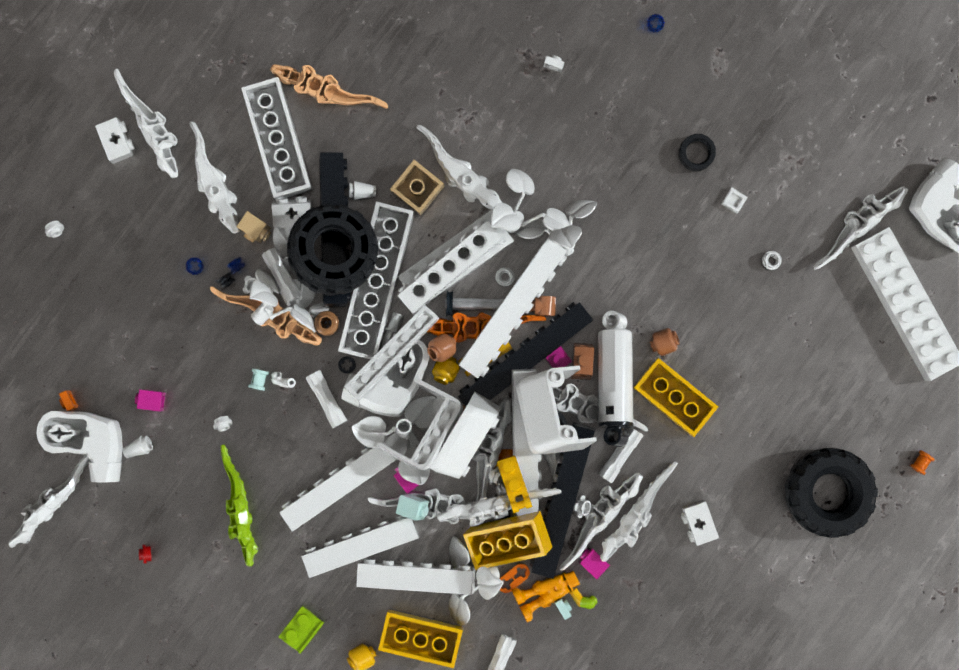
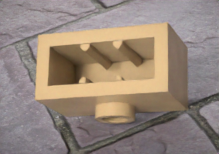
(254, 228)

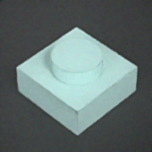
(564, 608)

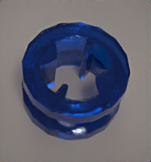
(652, 18)
(200, 265)
(236, 265)

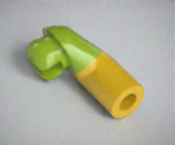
(584, 602)

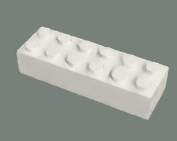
(277, 138)
(408, 275)

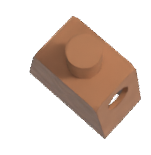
(583, 355)

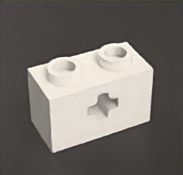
(107, 132)
(280, 210)
(701, 512)

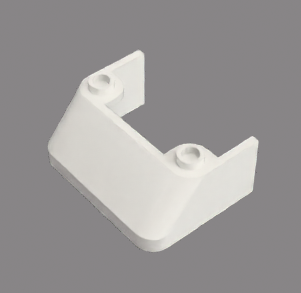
(448, 412)
(541, 414)
(466, 437)

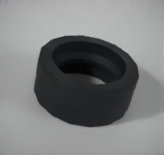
(711, 152)

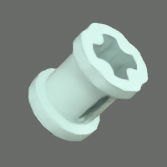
(258, 379)

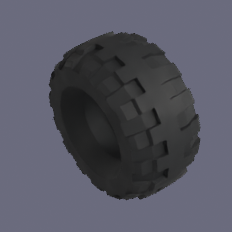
(332, 278)
(859, 499)

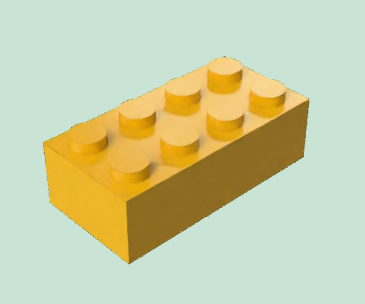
(675, 397)
(508, 540)
(420, 638)

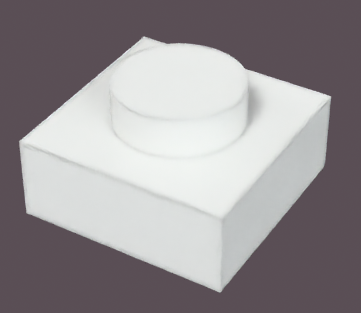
(554, 63)

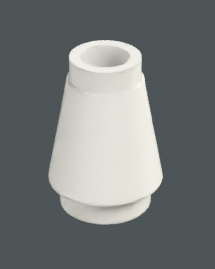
(361, 190)
(138, 447)

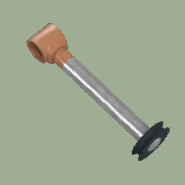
(542, 306)

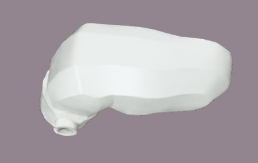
(936, 206)
(397, 387)
(84, 434)

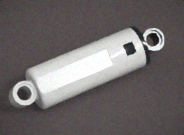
(615, 379)

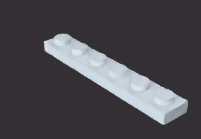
(391, 352)

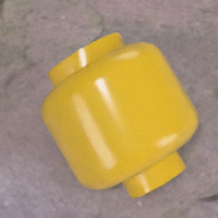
(445, 371)
(361, 657)

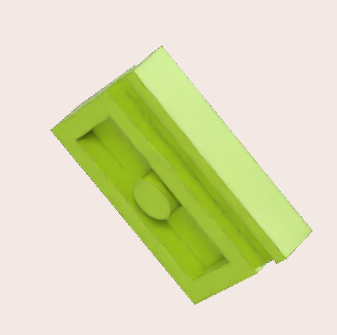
(301, 629)

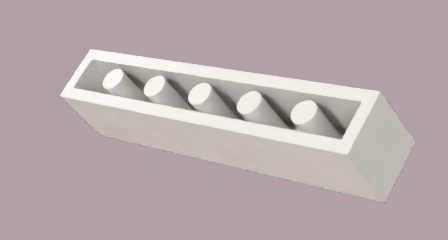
(359, 546)
(416, 578)

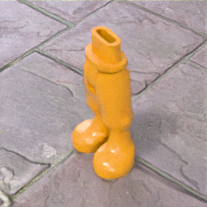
(549, 591)

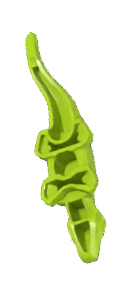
(238, 511)

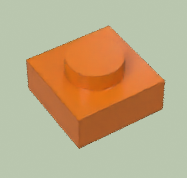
(67, 401)

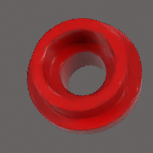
(145, 553)

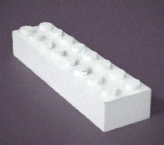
(373, 299)
(907, 304)

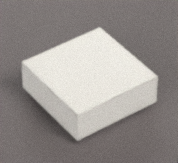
(734, 200)

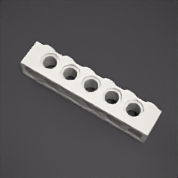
(491, 239)

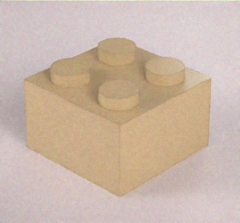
(417, 187)

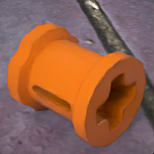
(922, 462)

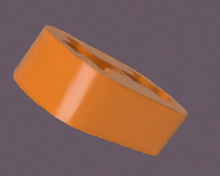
(516, 581)

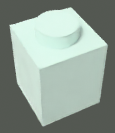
(412, 507)

